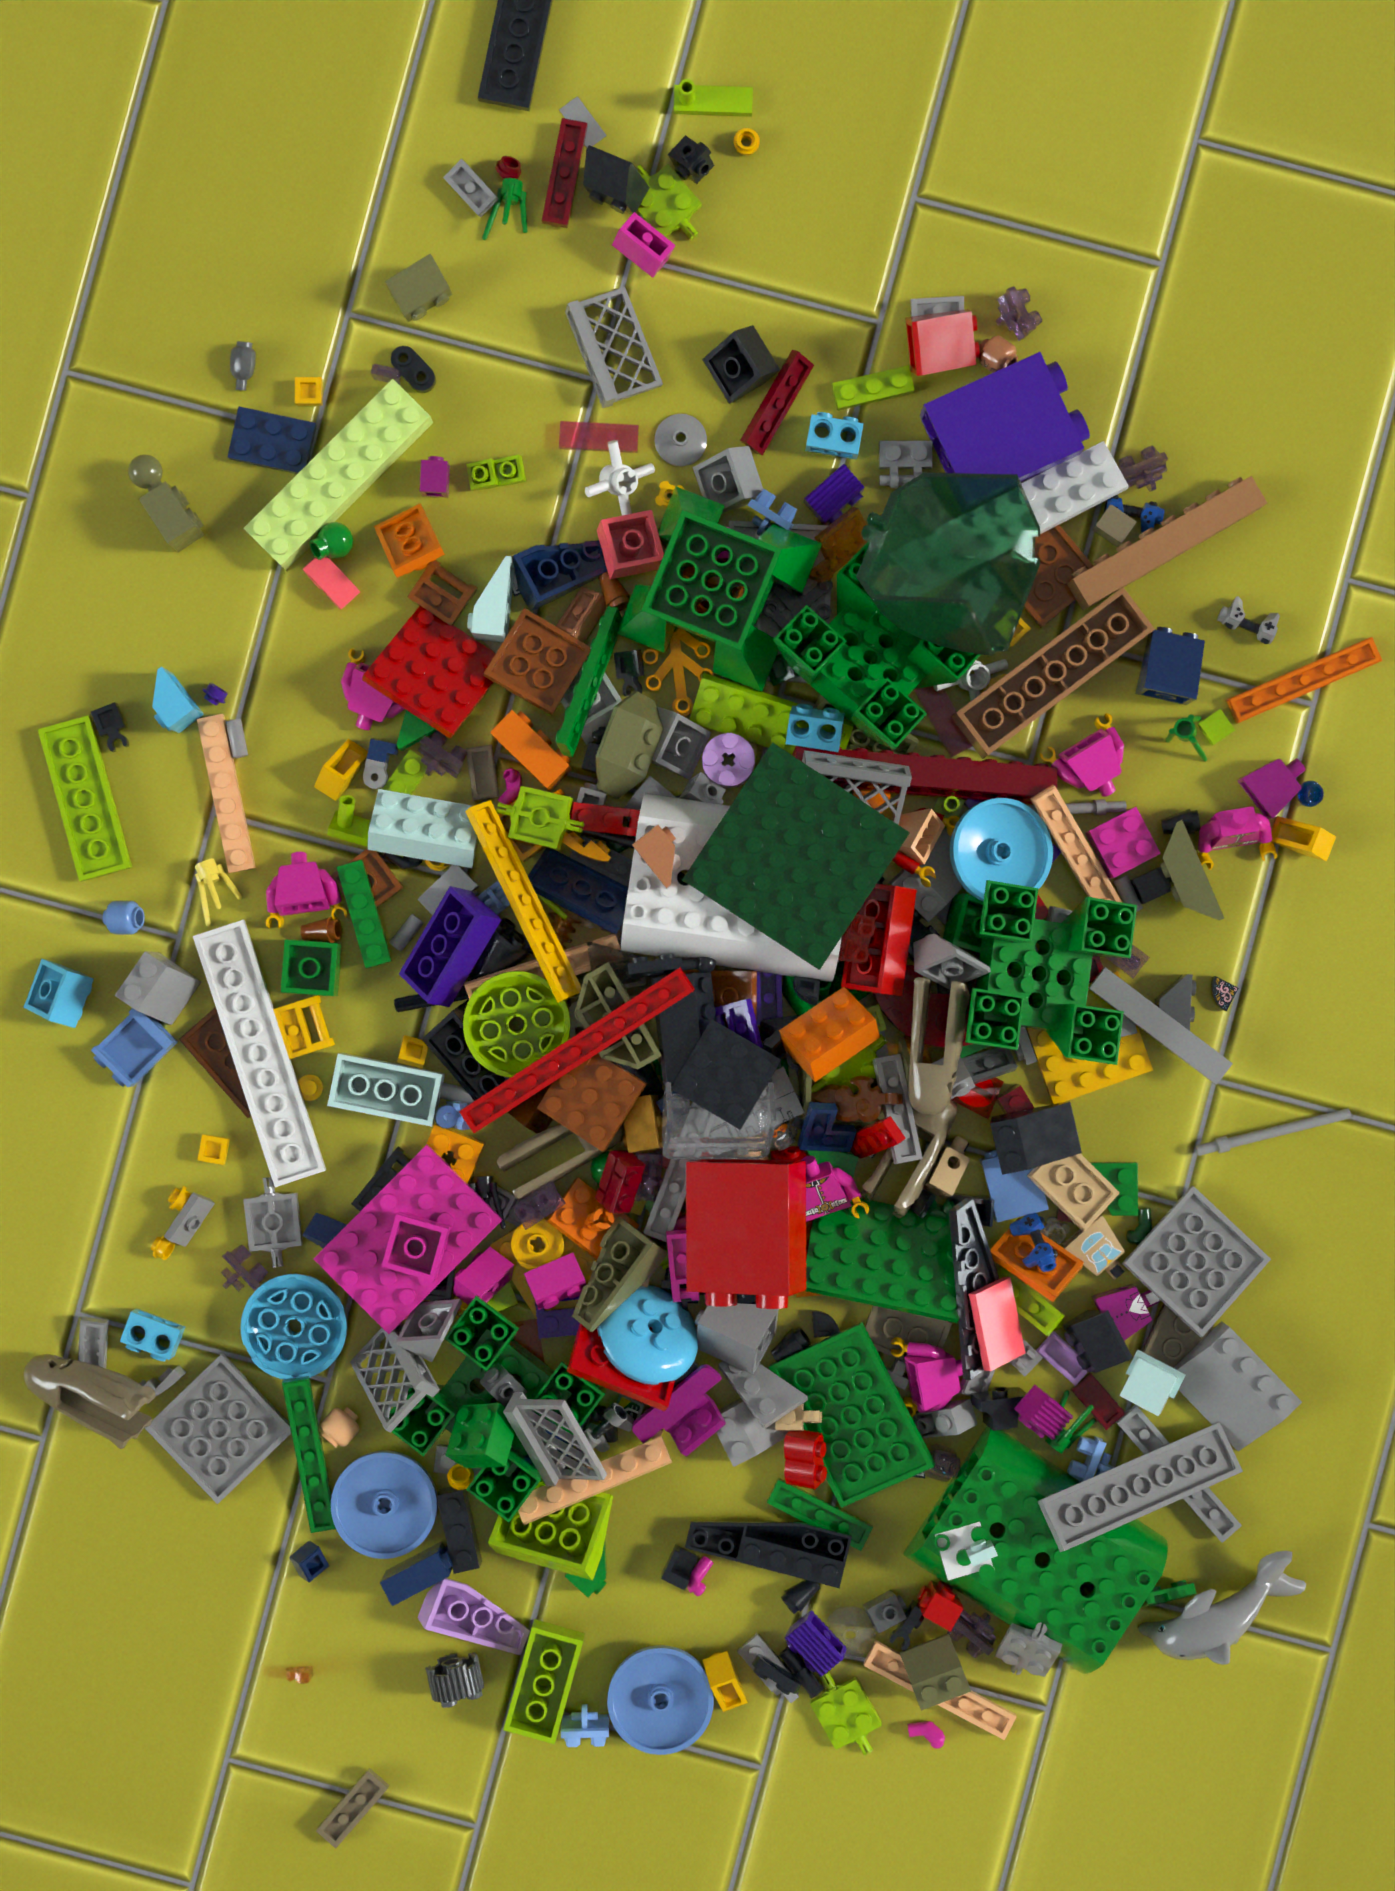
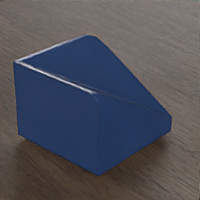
(309, 1561)

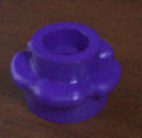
(214, 694)

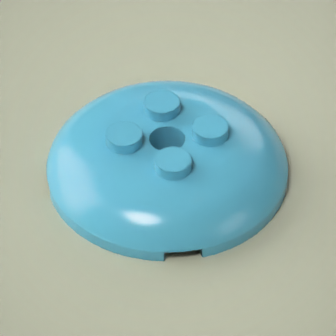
(273, 1343)
(647, 1354)

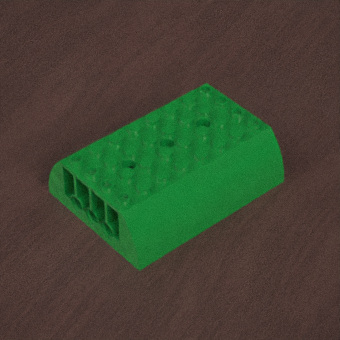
(1002, 1485)

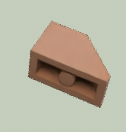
(658, 852)

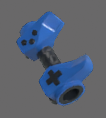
(1149, 515)
(1043, 1253)

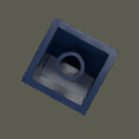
(1171, 666)

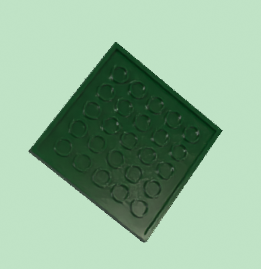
(796, 856)

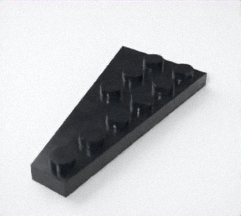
(972, 1271)

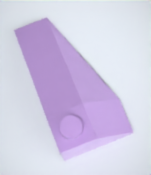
(465, 1614)

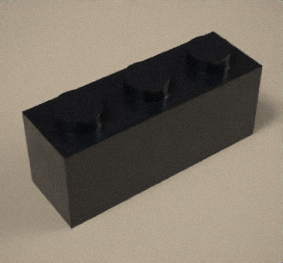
(459, 1529)

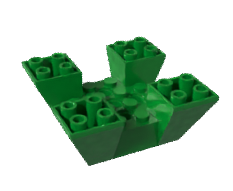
(672, 601)
(866, 661)
(1009, 938)
(486, 1340)

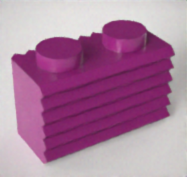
(1042, 1413)

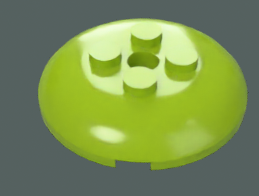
(496, 1003)

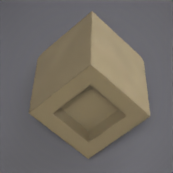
(1114, 525)

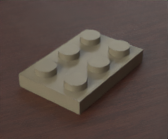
(887, 1324)

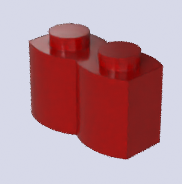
(804, 1459)

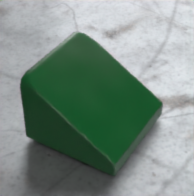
(781, 671)

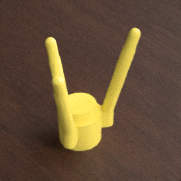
(208, 874)

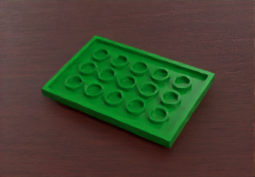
(884, 1260)
(863, 1416)

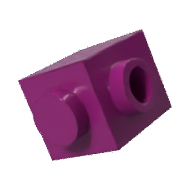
(434, 477)

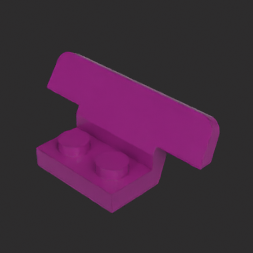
(690, 1414)

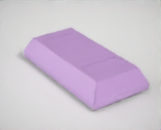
(1062, 1357)

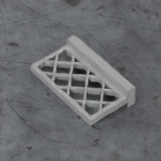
(591, 347)
(861, 771)
(415, 1376)
(541, 1445)

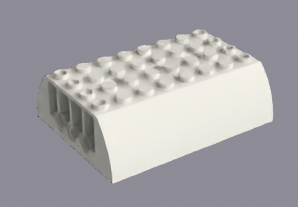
(686, 920)

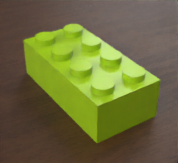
(544, 1681)

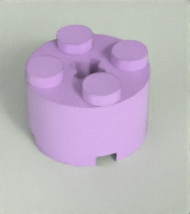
(729, 745)

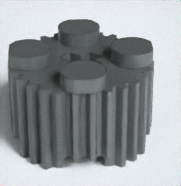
(455, 1679)

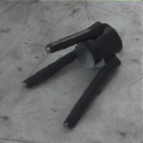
(486, 1187)

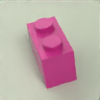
(643, 245)
(483, 1277)
(555, 1281)

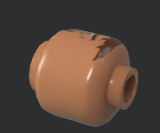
(997, 353)

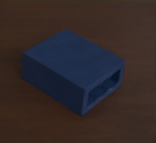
(417, 1573)

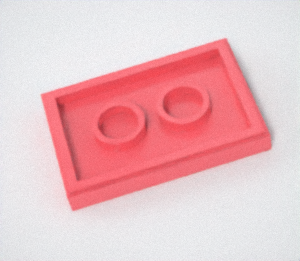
(997, 1323)

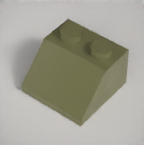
(419, 288)
(935, 1671)

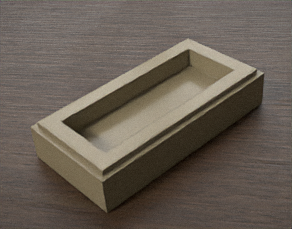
(482, 772)

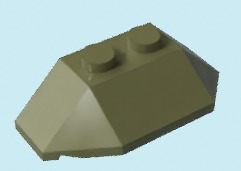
(628, 745)
(1188, 875)
(598, 997)

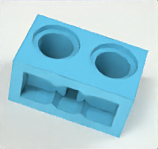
(833, 443)
(815, 735)
(154, 1327)

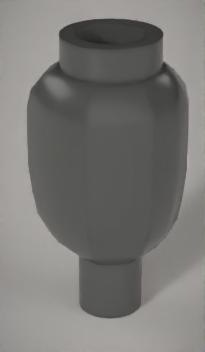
(242, 363)

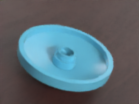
(1001, 844)

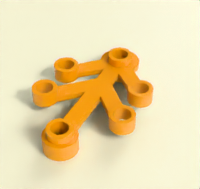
(677, 660)

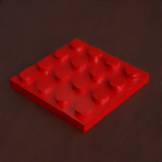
(432, 671)
(591, 1364)

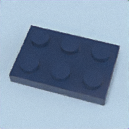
(271, 440)

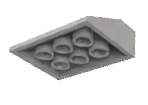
(1234, 1387)

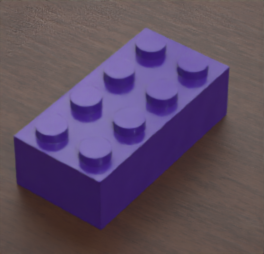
(449, 946)

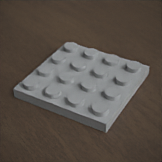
(1196, 1261)
(219, 1428)

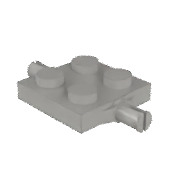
(273, 1222)
(1028, 1649)

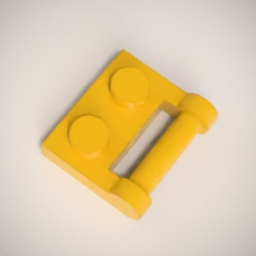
(295, 1029)

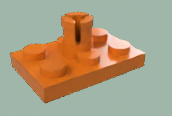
(409, 541)
(584, 1218)
(1010, 1252)

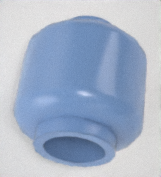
(123, 917)

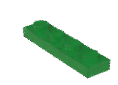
(364, 914)
(818, 1512)

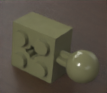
(165, 503)

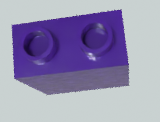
(1006, 422)

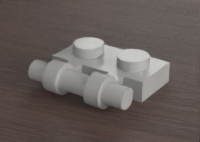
(903, 455)

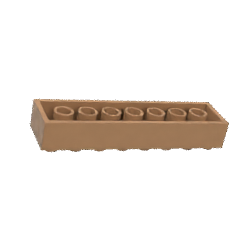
(1052, 673)

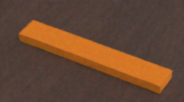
(1304, 680)

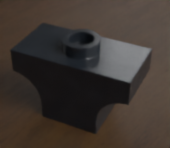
(999, 1406)

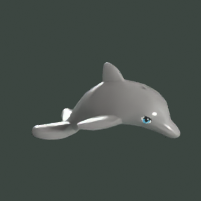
(1211, 1629)

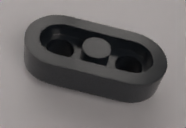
(412, 368)
(768, 1669)

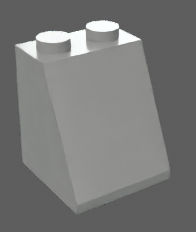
(158, 987)
(736, 1333)

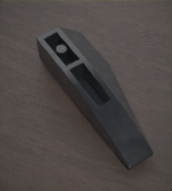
(775, 1546)

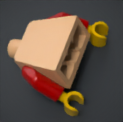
(924, 829)

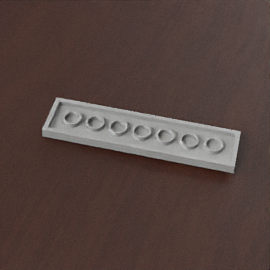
(1139, 1487)

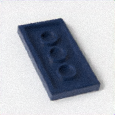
(579, 889)

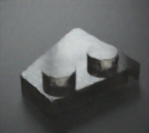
(618, 959)

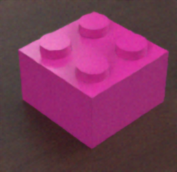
(1122, 843)
(416, 1246)

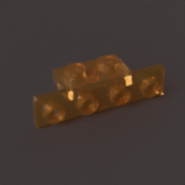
(839, 544)

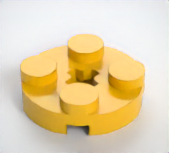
(524, 1251)

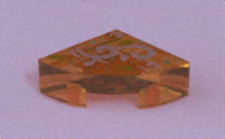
(301, 1674)

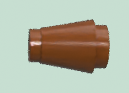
(613, 592)
(324, 930)

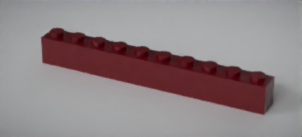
(955, 777)

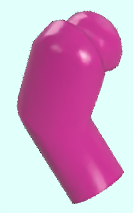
(513, 783)
(697, 1574)
(929, 1731)

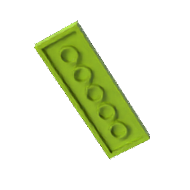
(749, 713)
(84, 798)

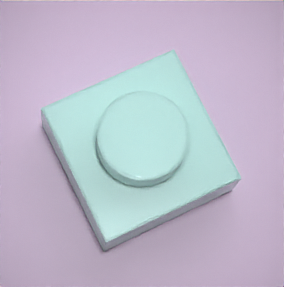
(981, 1551)

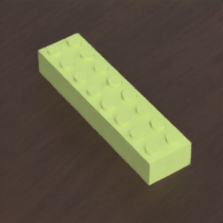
(339, 473)

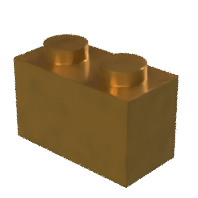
(643, 1125)

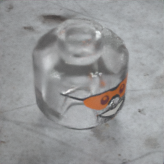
(783, 1135)

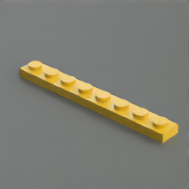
(524, 901)

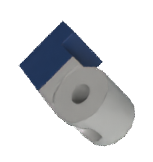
(376, 764)

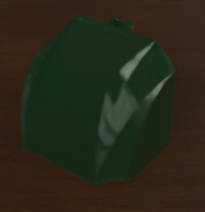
(953, 559)

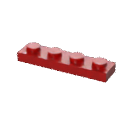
(876, 1137)

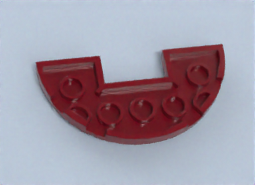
(900, 1010)

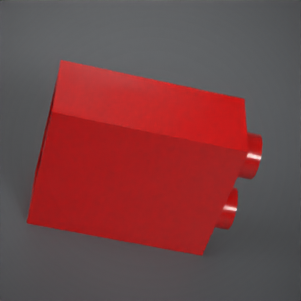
(746, 1230)

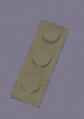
(352, 1808)

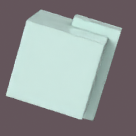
(1151, 1382)

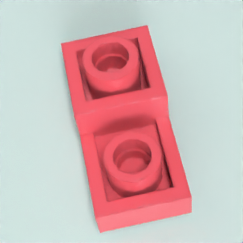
(331, 581)

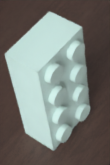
(422, 829)
(386, 1089)

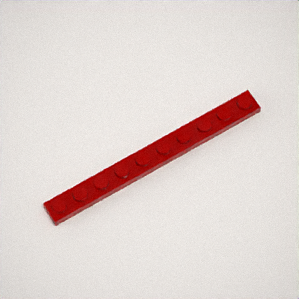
(577, 1050)

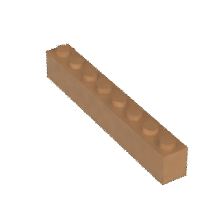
(1166, 543)

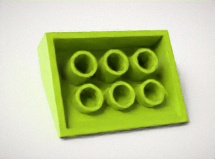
(561, 1541)

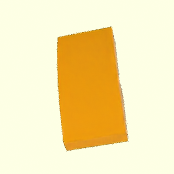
(591, 850)

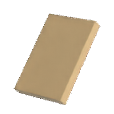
(1075, 1188)

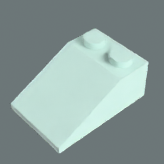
(493, 607)

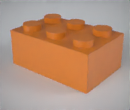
(532, 749)
(829, 1034)

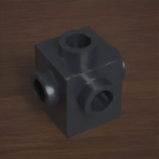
(691, 159)

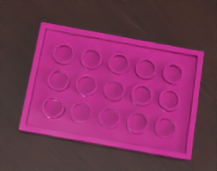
(423, 1189)

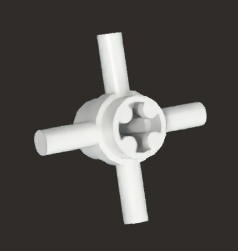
(619, 478)
(978, 680)

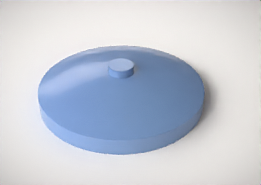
(384, 1504)
(660, 1700)

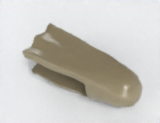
(931, 1083)
(933, 1130)
(542, 1141)
(91, 1396)

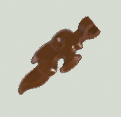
(852, 1107)

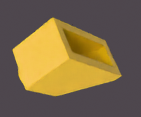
(341, 769)
(1302, 838)
(724, 1681)

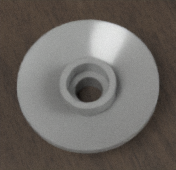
(677, 452)

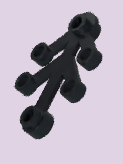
(796, 602)

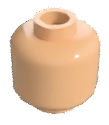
(339, 1427)

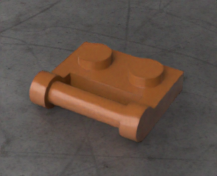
(436, 599)

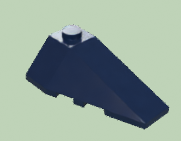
(556, 570)

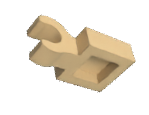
(794, 1420)

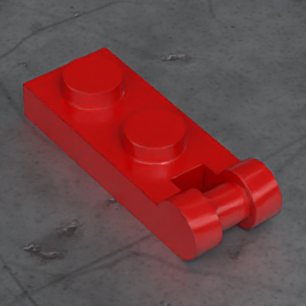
(605, 818)

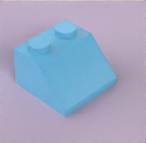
(173, 703)
(58, 993)

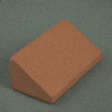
(582, 614)

